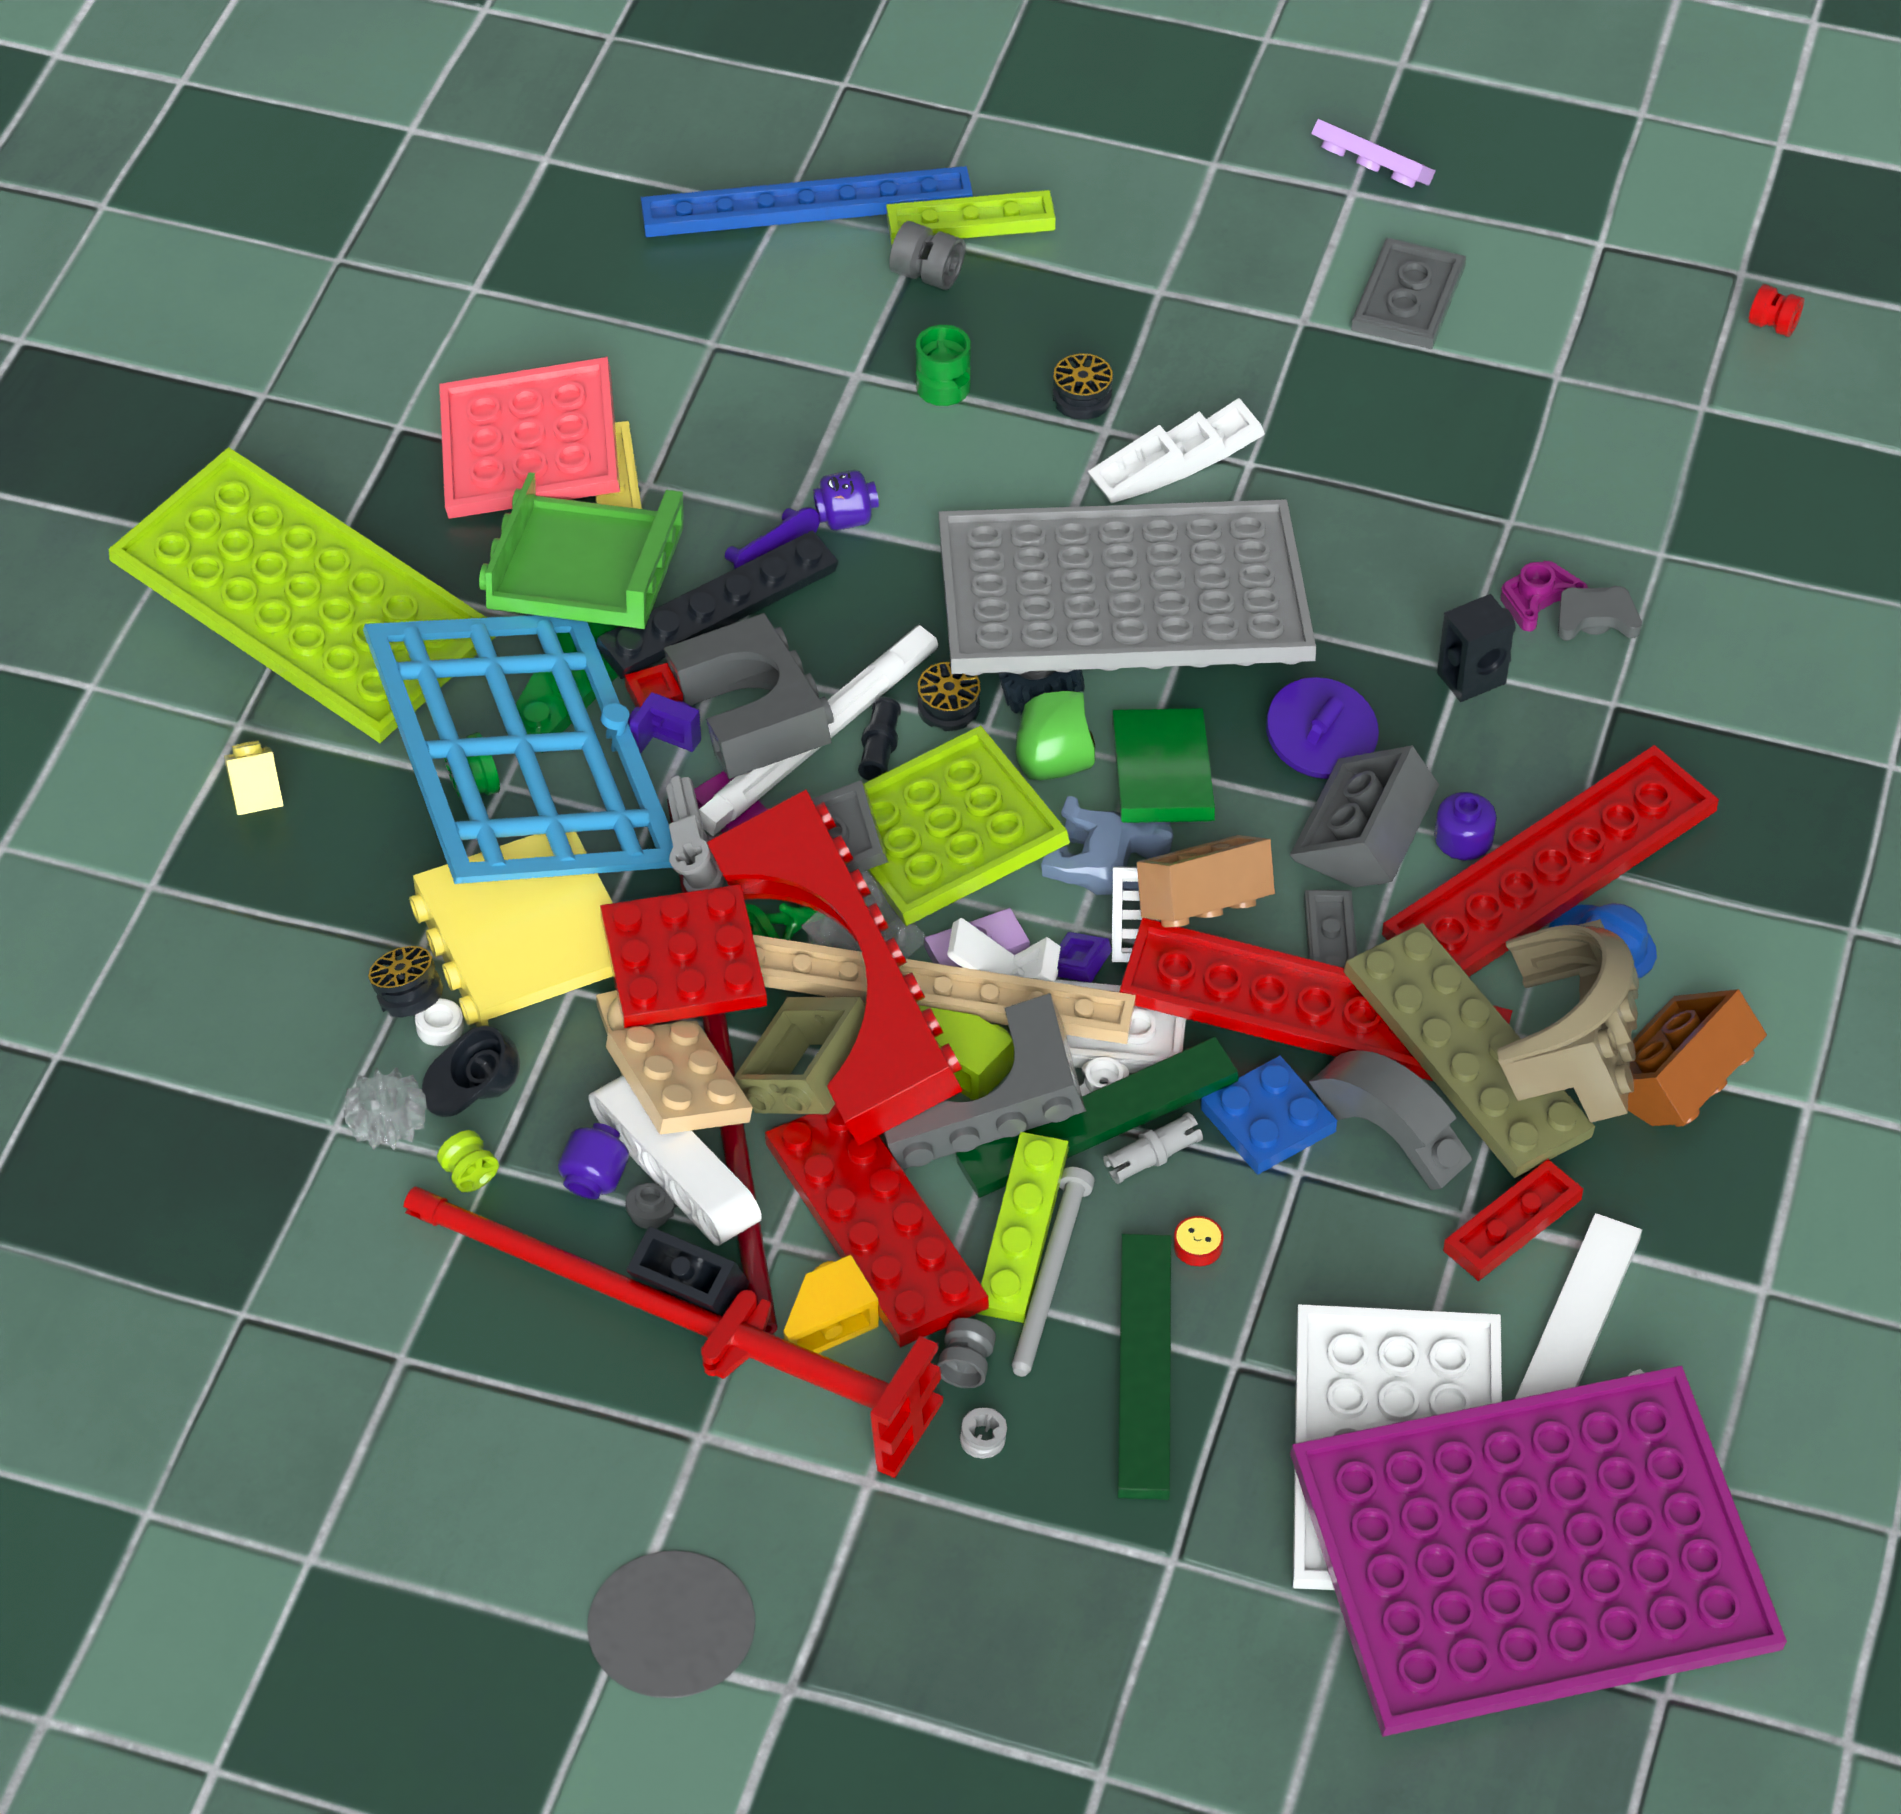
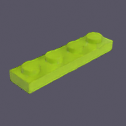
(977, 215)
(1023, 1225)

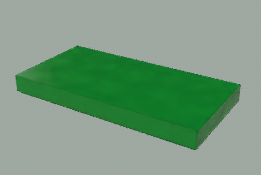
(1163, 765)

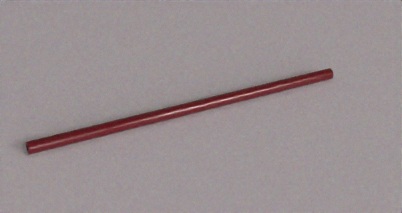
(738, 1162)

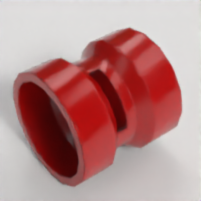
(1776, 310)

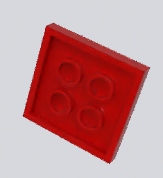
(683, 956)

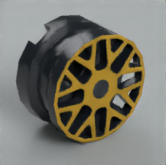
(1082, 390)
(935, 698)
(407, 984)

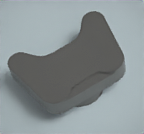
(1596, 611)

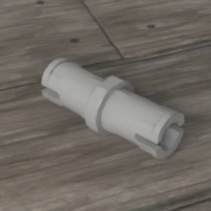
(1153, 1148)

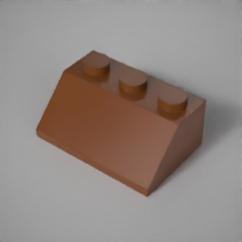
(1690, 1054)

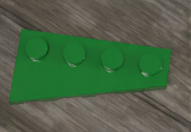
(541, 701)

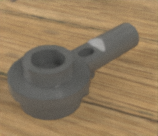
(649, 1205)

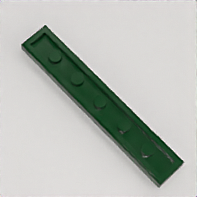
(1112, 1110)
(1145, 1367)

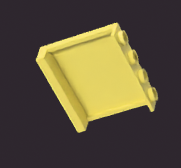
(517, 937)

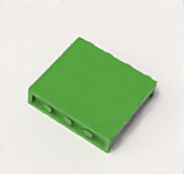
(581, 558)

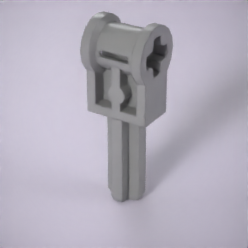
(690, 848)

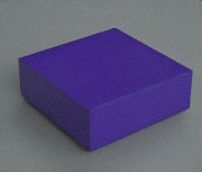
(1082, 956)

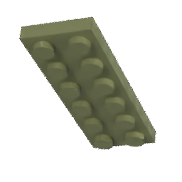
(1457, 1042)

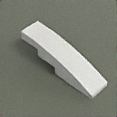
(1168, 457)

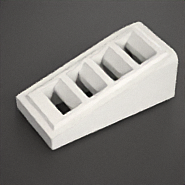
(1119, 875)

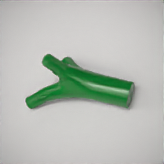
(791, 917)

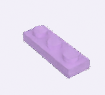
(1372, 155)

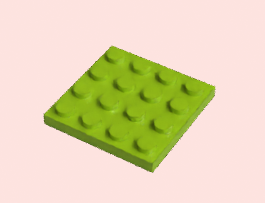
(956, 824)

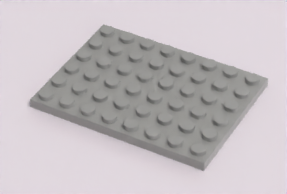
(1123, 587)

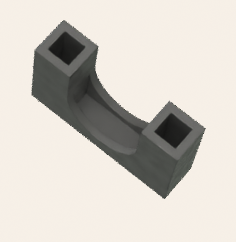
(752, 656)
(1035, 1093)

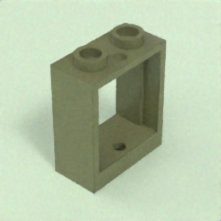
(798, 1023)

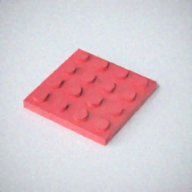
(523, 422)

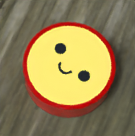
(1198, 1241)

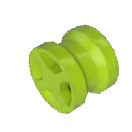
(467, 1160)

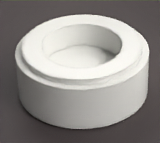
(440, 1023)

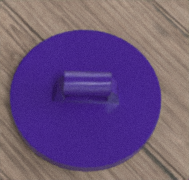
(1318, 723)

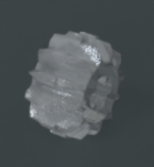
(385, 1108)

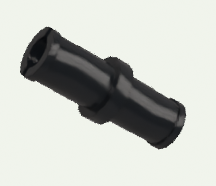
(879, 738)

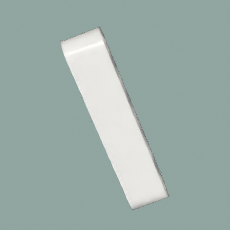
(679, 1164)

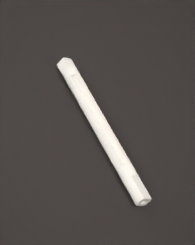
(845, 706)

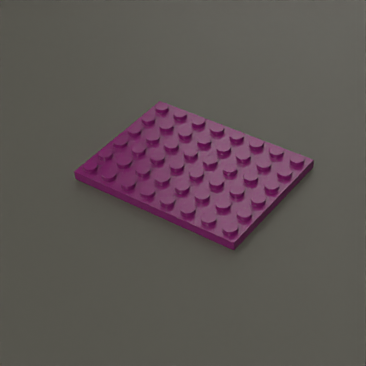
(1534, 1550)

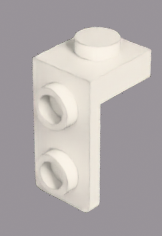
(977, 951)

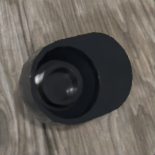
(472, 1068)

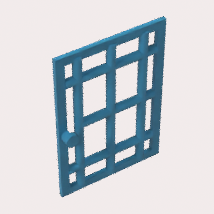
(523, 745)

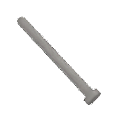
(1075, 1184)

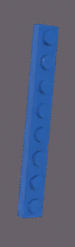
(798, 201)

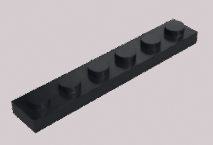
(719, 603)

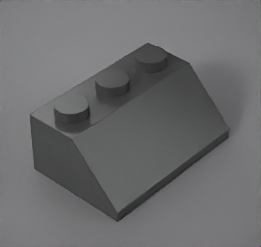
(1367, 817)

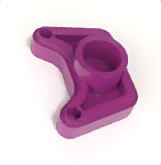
(1536, 589)

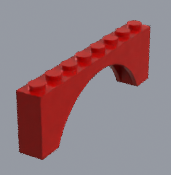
(896, 1057)

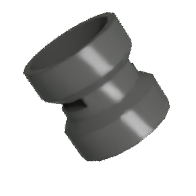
(967, 1347)

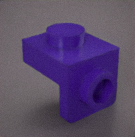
(667, 721)

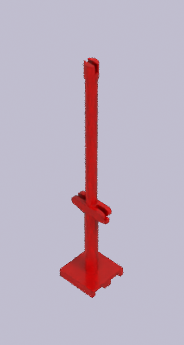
(898, 1408)

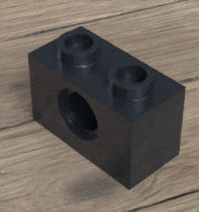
(1475, 647)
(687, 1271)

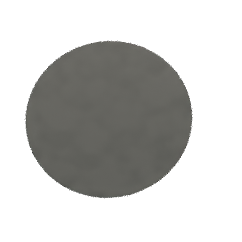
(671, 1624)

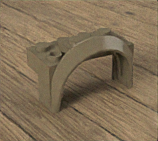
(1591, 1042)

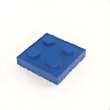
(1269, 1115)

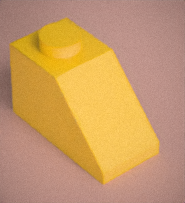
(832, 1307)

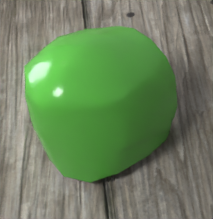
(1054, 736)

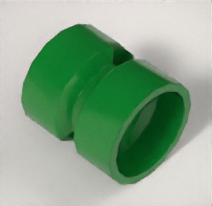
(943, 365)

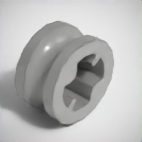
(990, 1419)

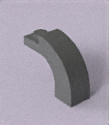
(1401, 1104)

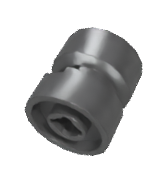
(922, 253)

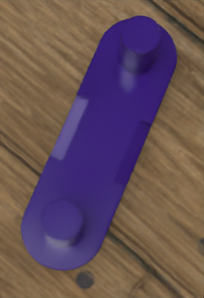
(793, 526)

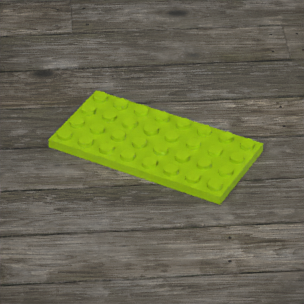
(288, 586)

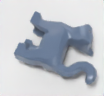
(1106, 845)

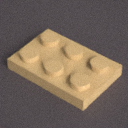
(678, 1077)

